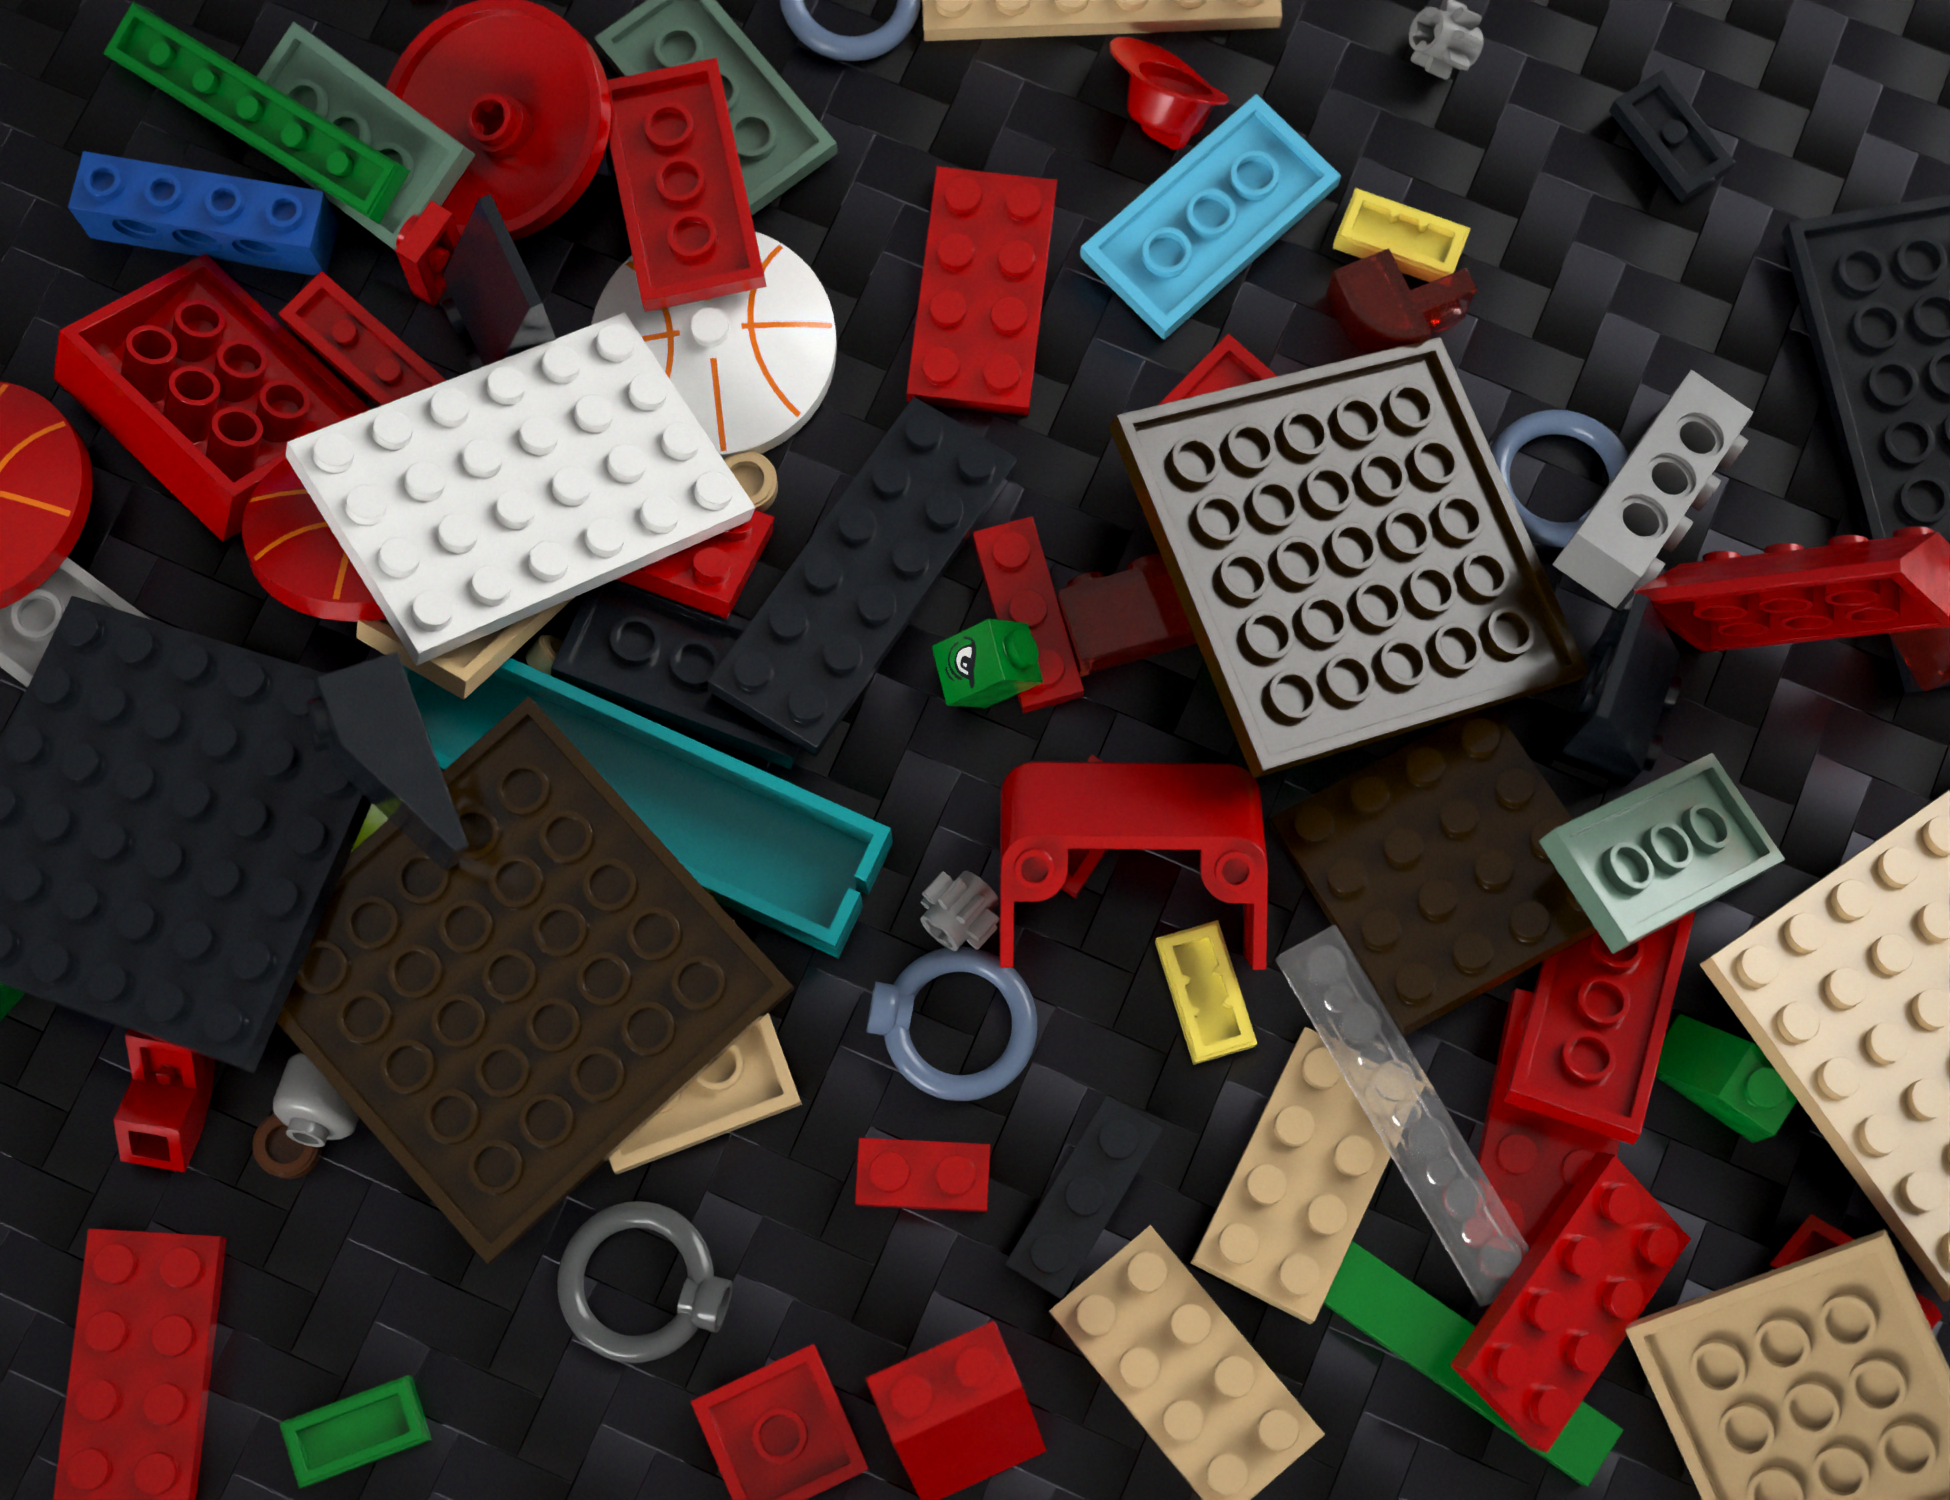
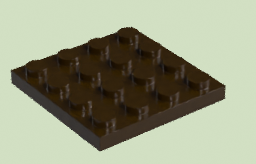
(1439, 867)

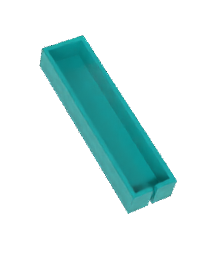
(732, 826)

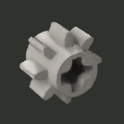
(1446, 38)
(959, 910)

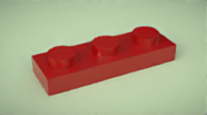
(356, 342)
(1024, 592)

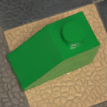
(1725, 1078)

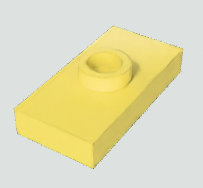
(1419, 241)
(1205, 992)

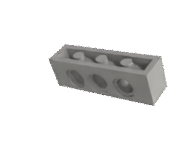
(1654, 489)

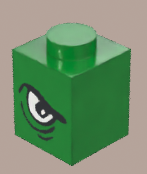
(987, 663)

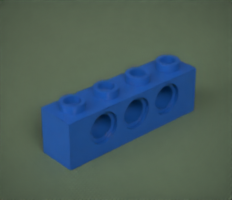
(204, 214)

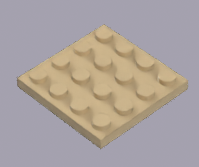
(1806, 1382)

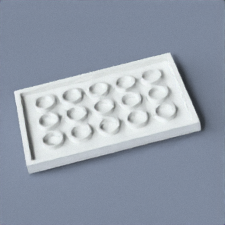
(518, 486)

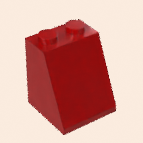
(957, 1413)

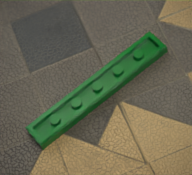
(257, 113)
(1430, 1337)

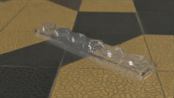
(1405, 1112)

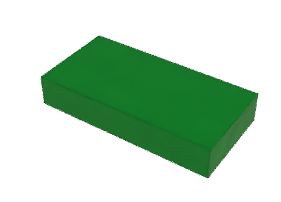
(355, 1431)

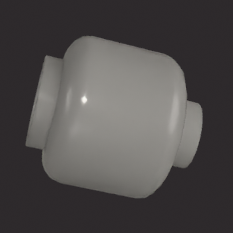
(311, 1105)

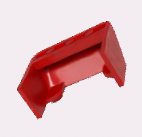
(1133, 807)

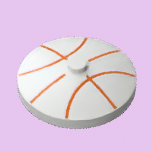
(742, 360)

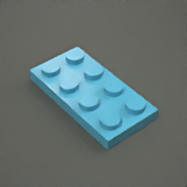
(1209, 216)

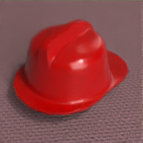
(1164, 92)

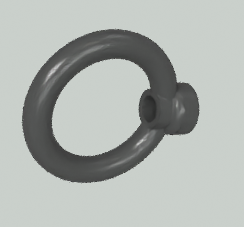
(701, 1301)

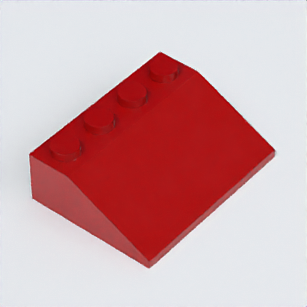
(199, 387)
(1807, 592)

